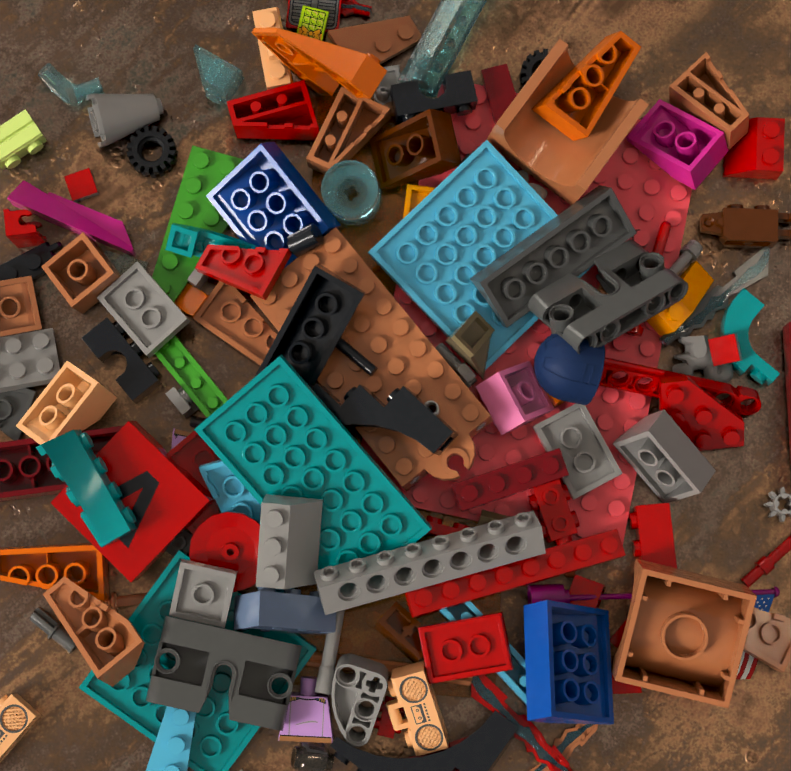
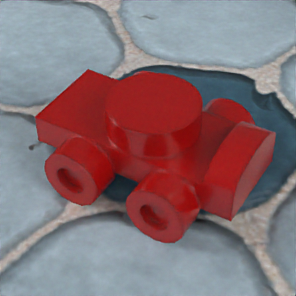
(384, 723)

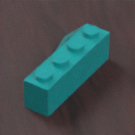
(89, 486)

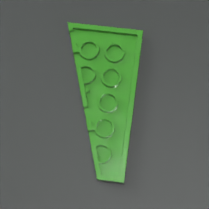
(192, 208)

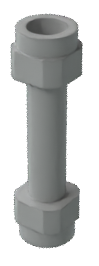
(688, 253)

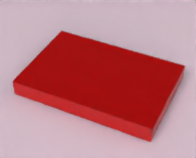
(465, 647)

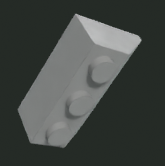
(665, 457)
(288, 541)

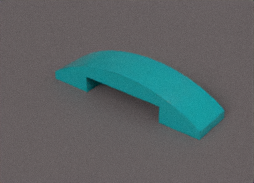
(193, 240)

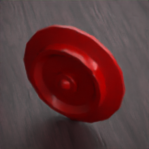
(228, 542)

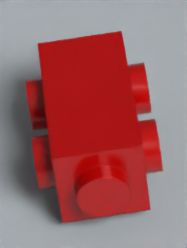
(554, 512)

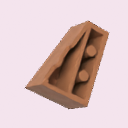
(708, 98)
(346, 130)

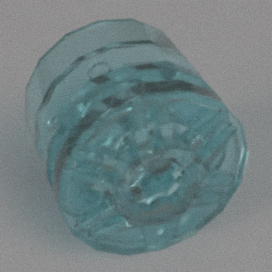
(343, 180)

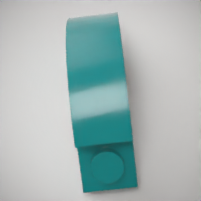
(737, 321)

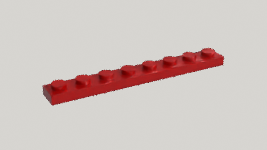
(556, 562)

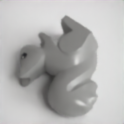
(698, 357)

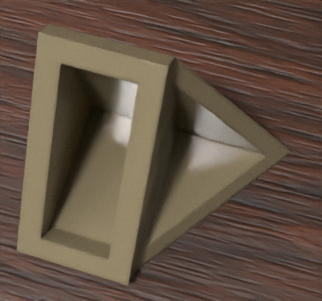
(472, 342)

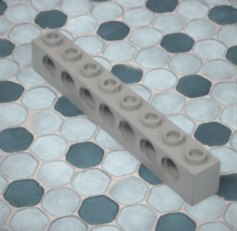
(429, 562)

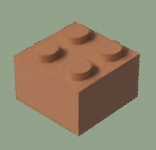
(81, 272)

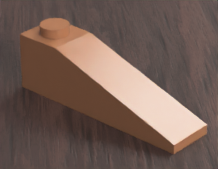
(99, 632)

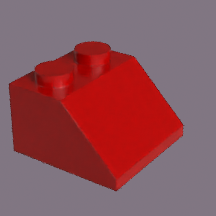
(758, 152)

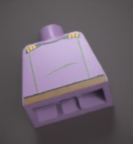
(308, 715)

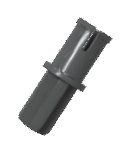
(53, 629)

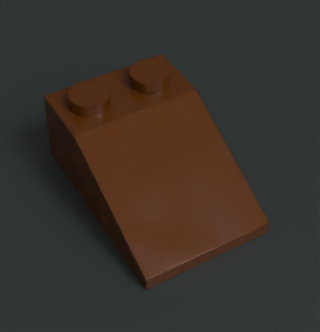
(415, 149)

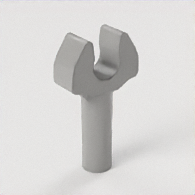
(460, 368)

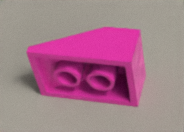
(679, 143)

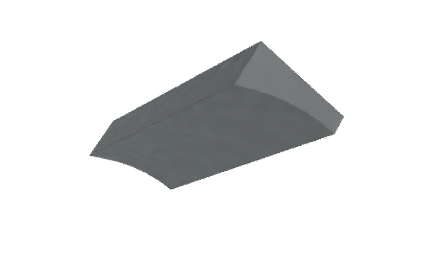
(553, 251)

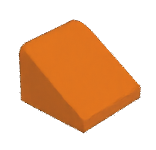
(191, 300)

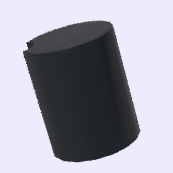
(305, 240)

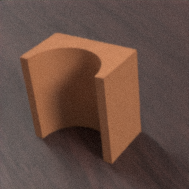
(547, 153)
(684, 633)

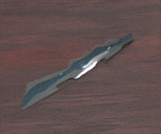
(717, 299)

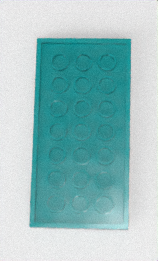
(291, 444)

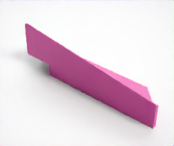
(72, 216)

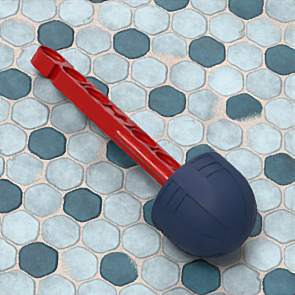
(577, 377)

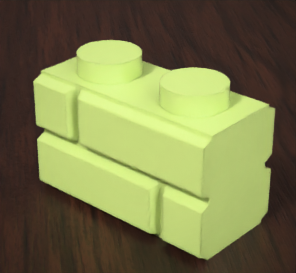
(18, 139)

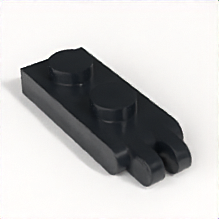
(29, 262)

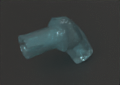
(65, 89)

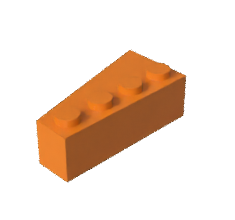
(587, 89)
(47, 564)

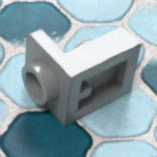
(182, 402)

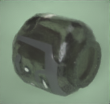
(311, 757)

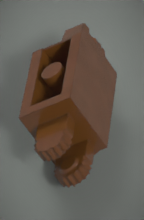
(746, 226)

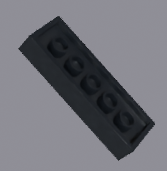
(315, 323)

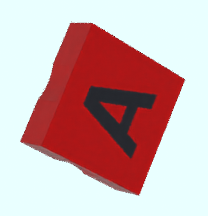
(156, 491)

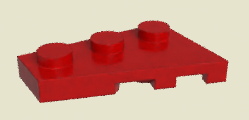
(244, 269)

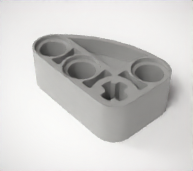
(354, 688)

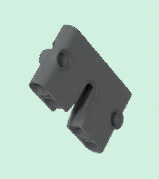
(635, 290)
(253, 663)

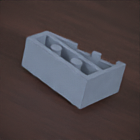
(282, 612)

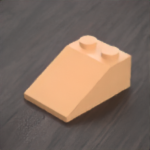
(66, 404)

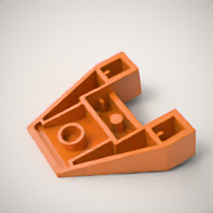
(323, 63)

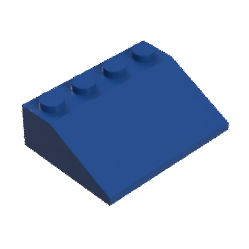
(269, 200)
(568, 664)

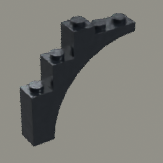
(403, 414)
(475, 753)

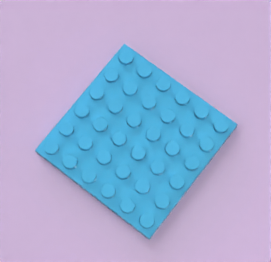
(456, 234)

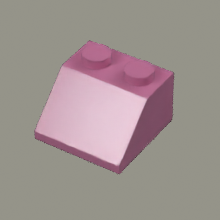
(514, 397)

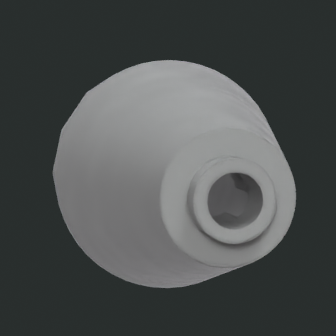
(121, 114)

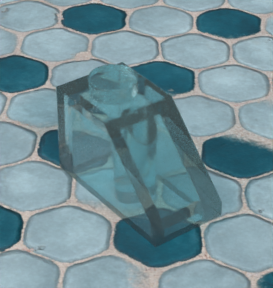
(217, 76)

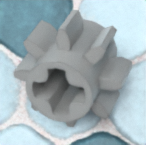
(774, 503)

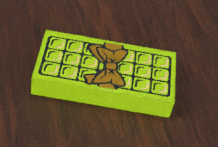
(313, 22)

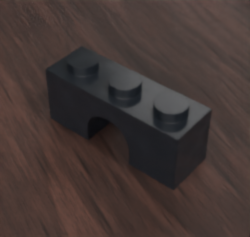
(457, 98)
(138, 378)

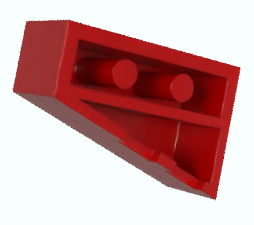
(275, 114)

